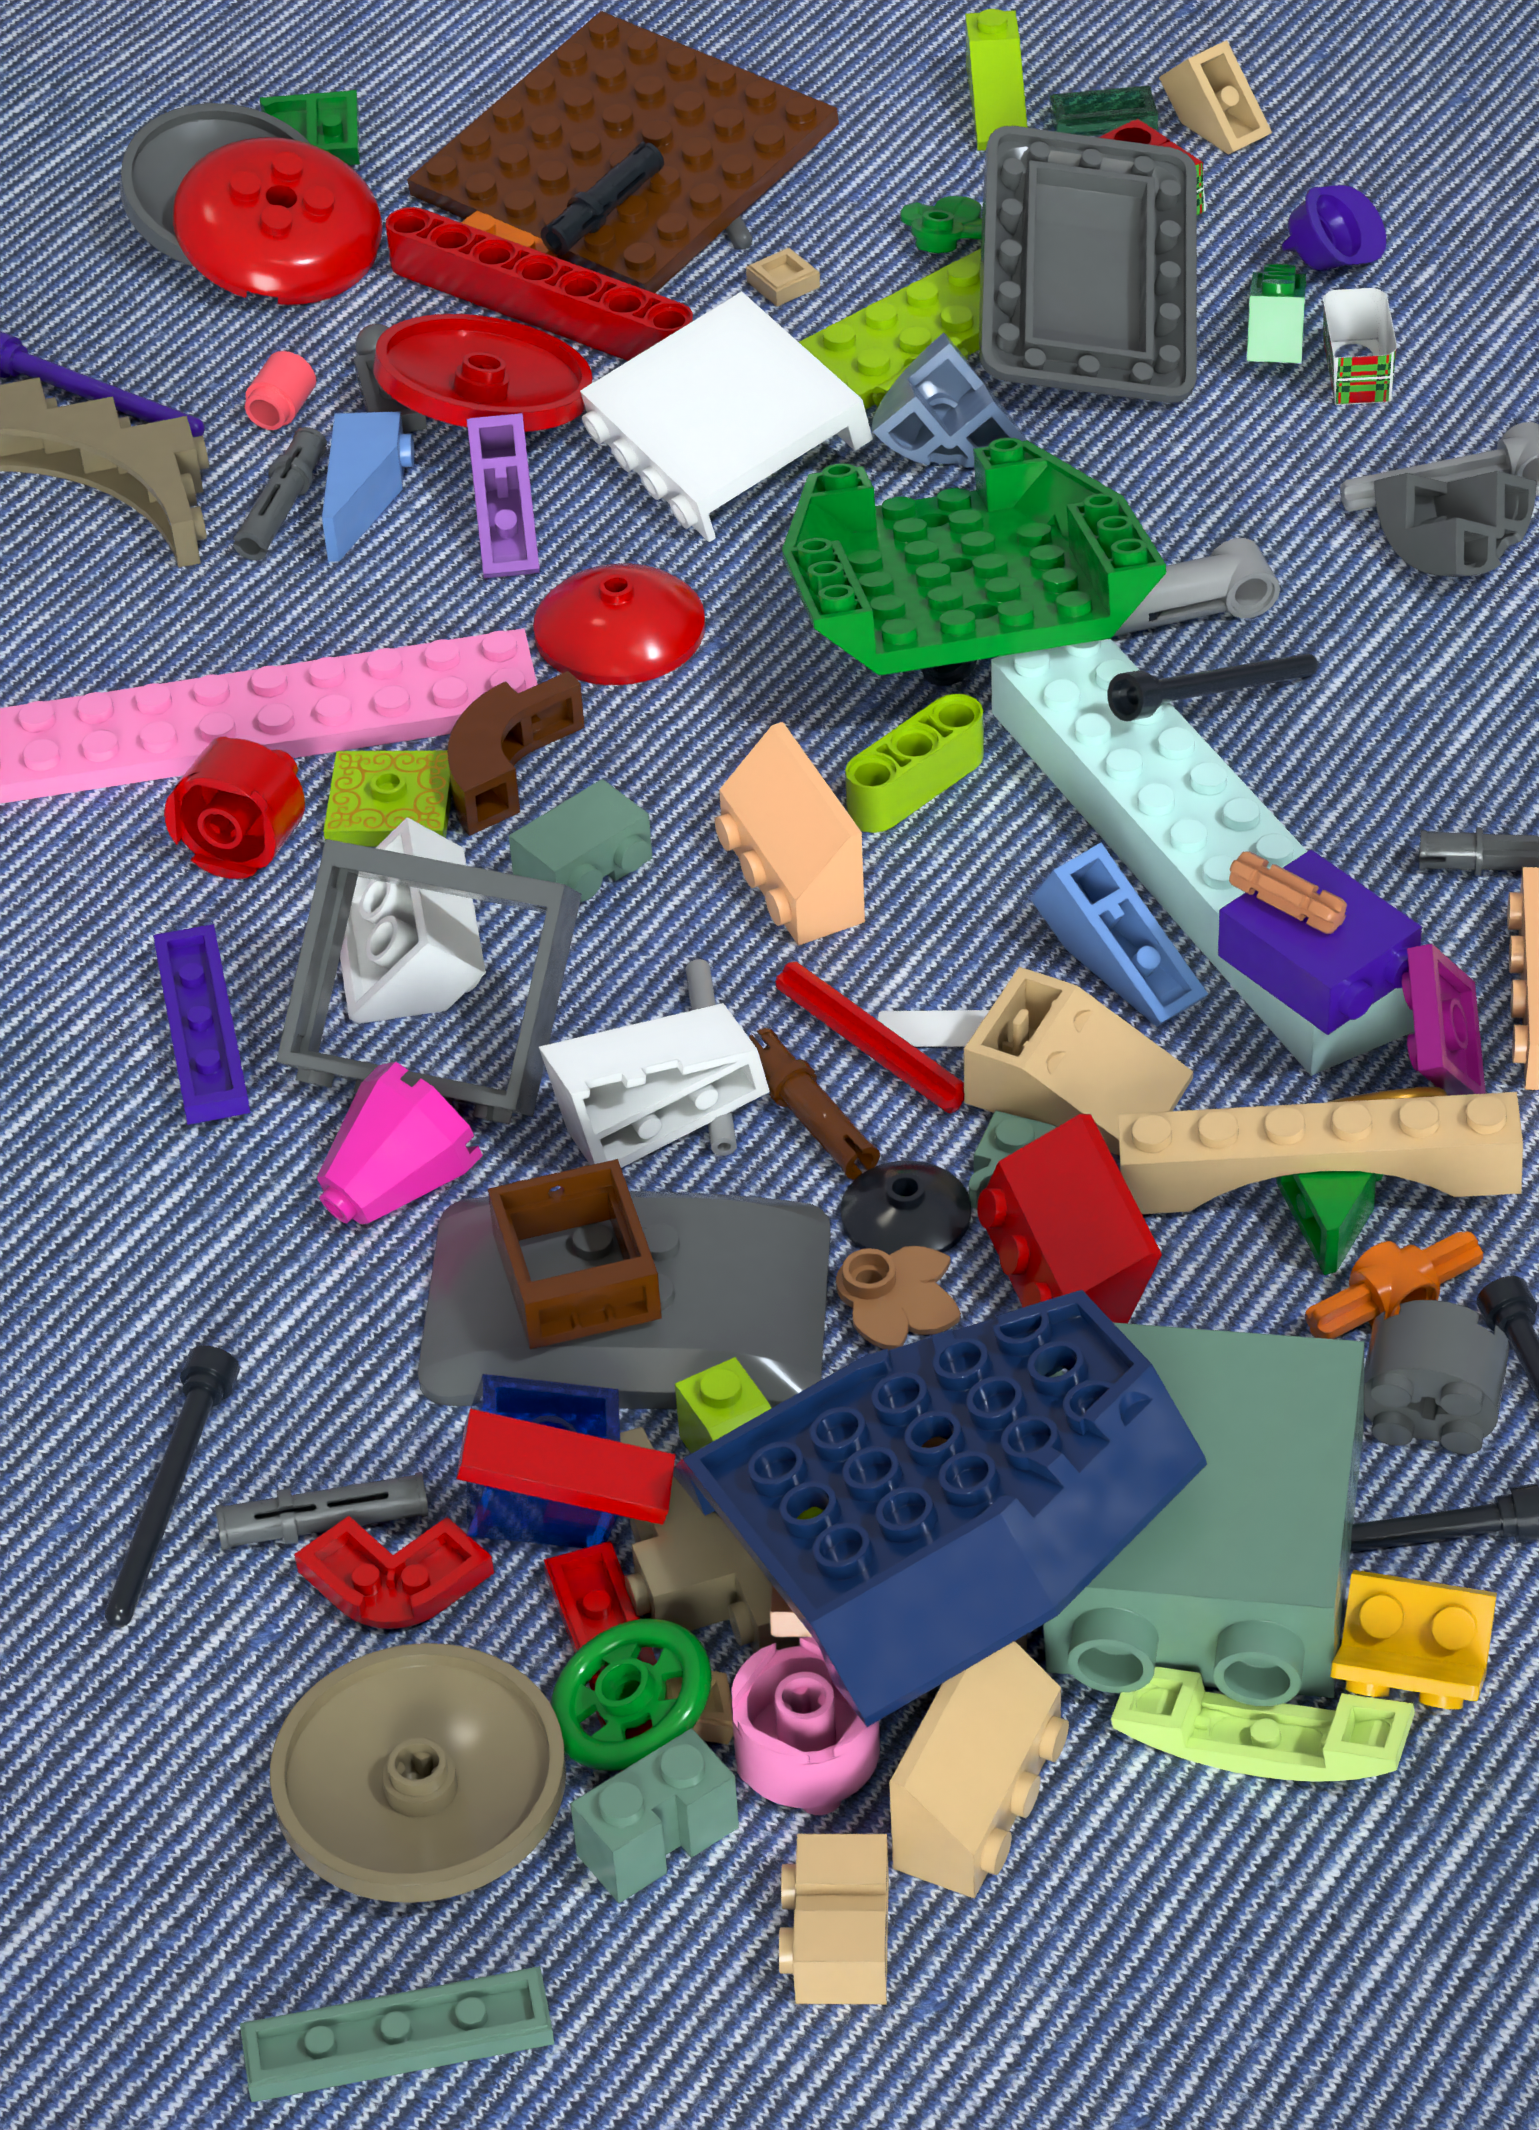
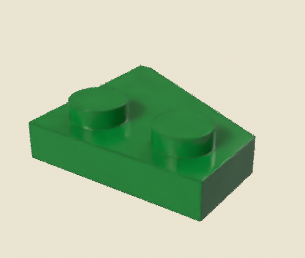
(324, 119)

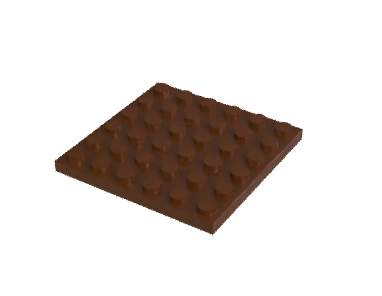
(588, 108)

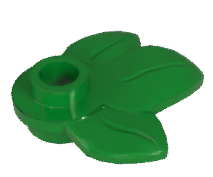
(942, 225)

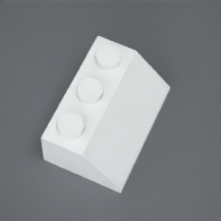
(409, 945)

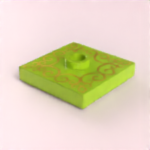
(381, 789)

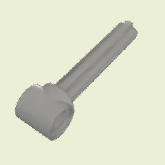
(1515, 454)

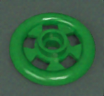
(630, 1692)

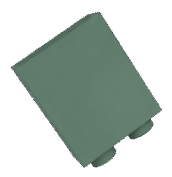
(1256, 1548)

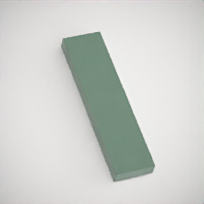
(396, 2034)

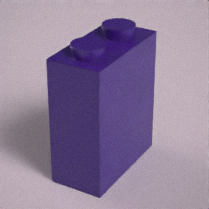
(1315, 972)

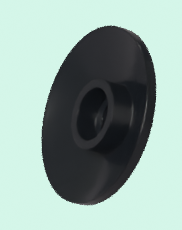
(905, 1207)

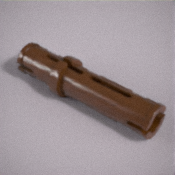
(795, 1086)

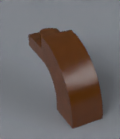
(496, 735)

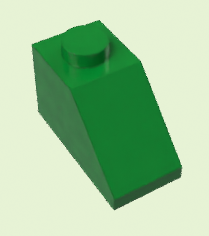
(1330, 1210)

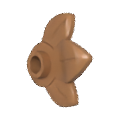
(897, 1294)

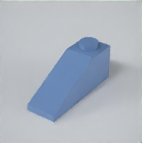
(362, 475)
(1117, 936)

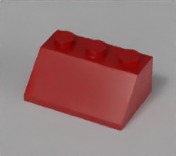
(1069, 1222)

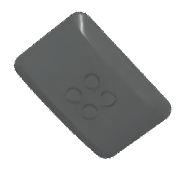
(1089, 265)
(732, 1283)

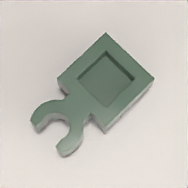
(1001, 1138)

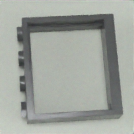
(322, 948)

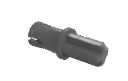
(1477, 851)

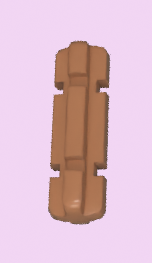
(1287, 892)

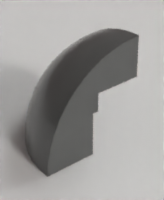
(1455, 524)

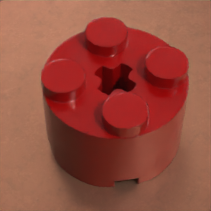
(236, 807)

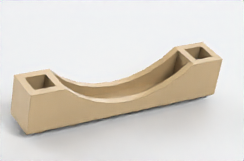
(1441, 1141)

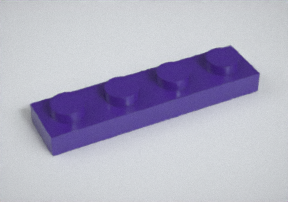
(201, 1024)

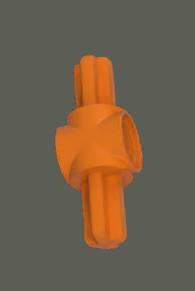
(1390, 1277)

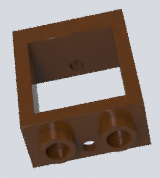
(585, 1299)

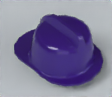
(1335, 229)

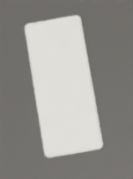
(934, 1028)

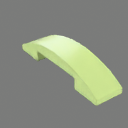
(1265, 1741)

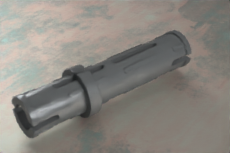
(288, 478)
(320, 1510)

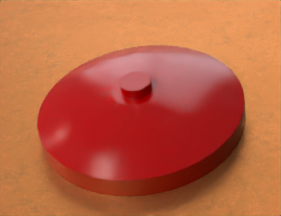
(481, 368)

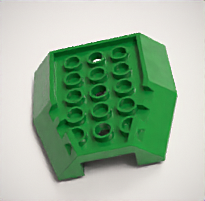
(968, 574)

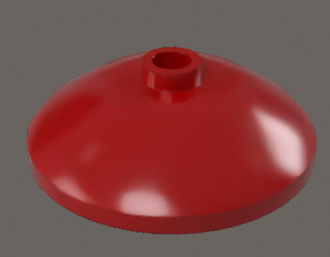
(619, 624)

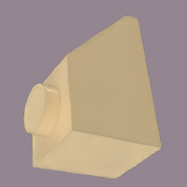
(1216, 99)

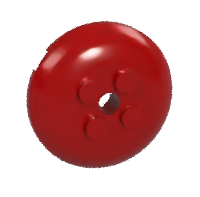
(277, 220)

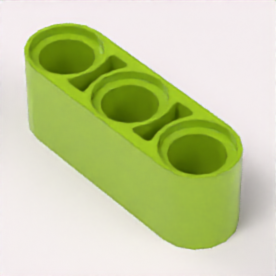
(914, 762)

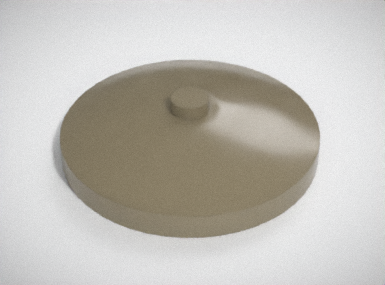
(418, 1772)

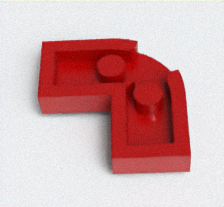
(395, 1588)

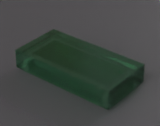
(1102, 110)

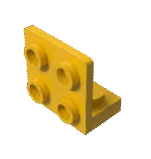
(1415, 1639)

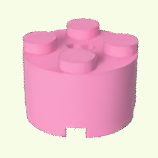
(798, 1732)

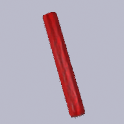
(871, 1036)

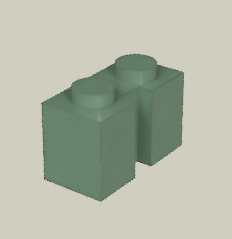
(584, 840)
(650, 1809)

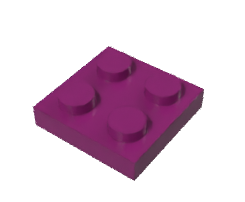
(1445, 1022)

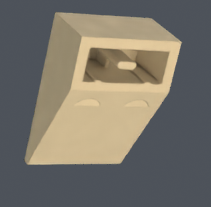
(1063, 1054)

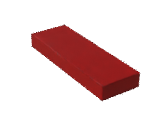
(566, 1466)

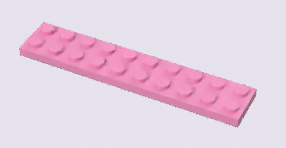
(287, 707)

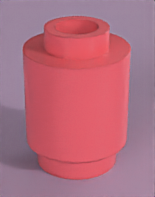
(279, 390)

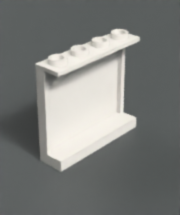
(719, 409)

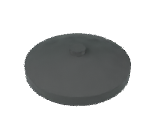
(169, 148)

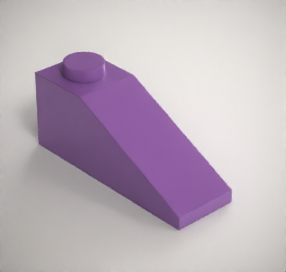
(503, 496)

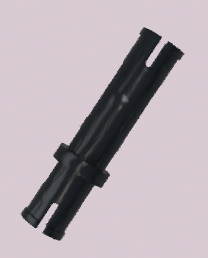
(588, 210)

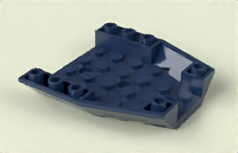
(959, 1543)

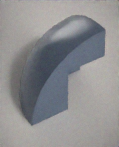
(941, 409)

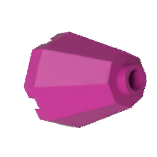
(393, 1147)

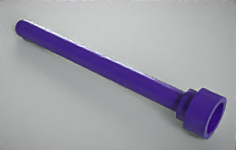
(17, 360)

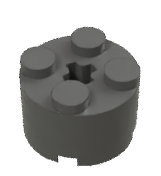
(1434, 1376)

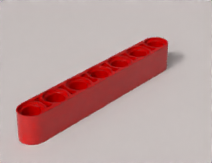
(530, 284)

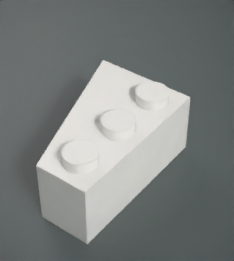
(652, 1081)

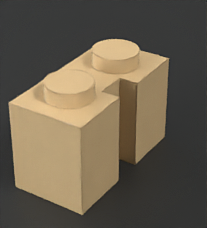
(838, 1919)

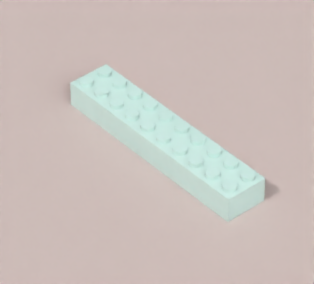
(1168, 816)

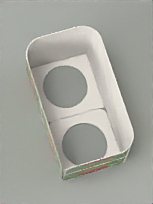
(1359, 317)

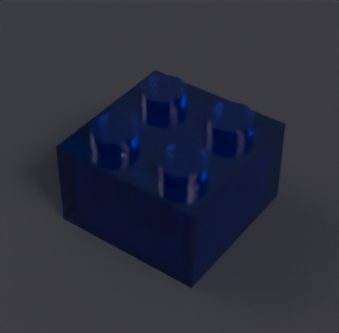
(531, 1519)

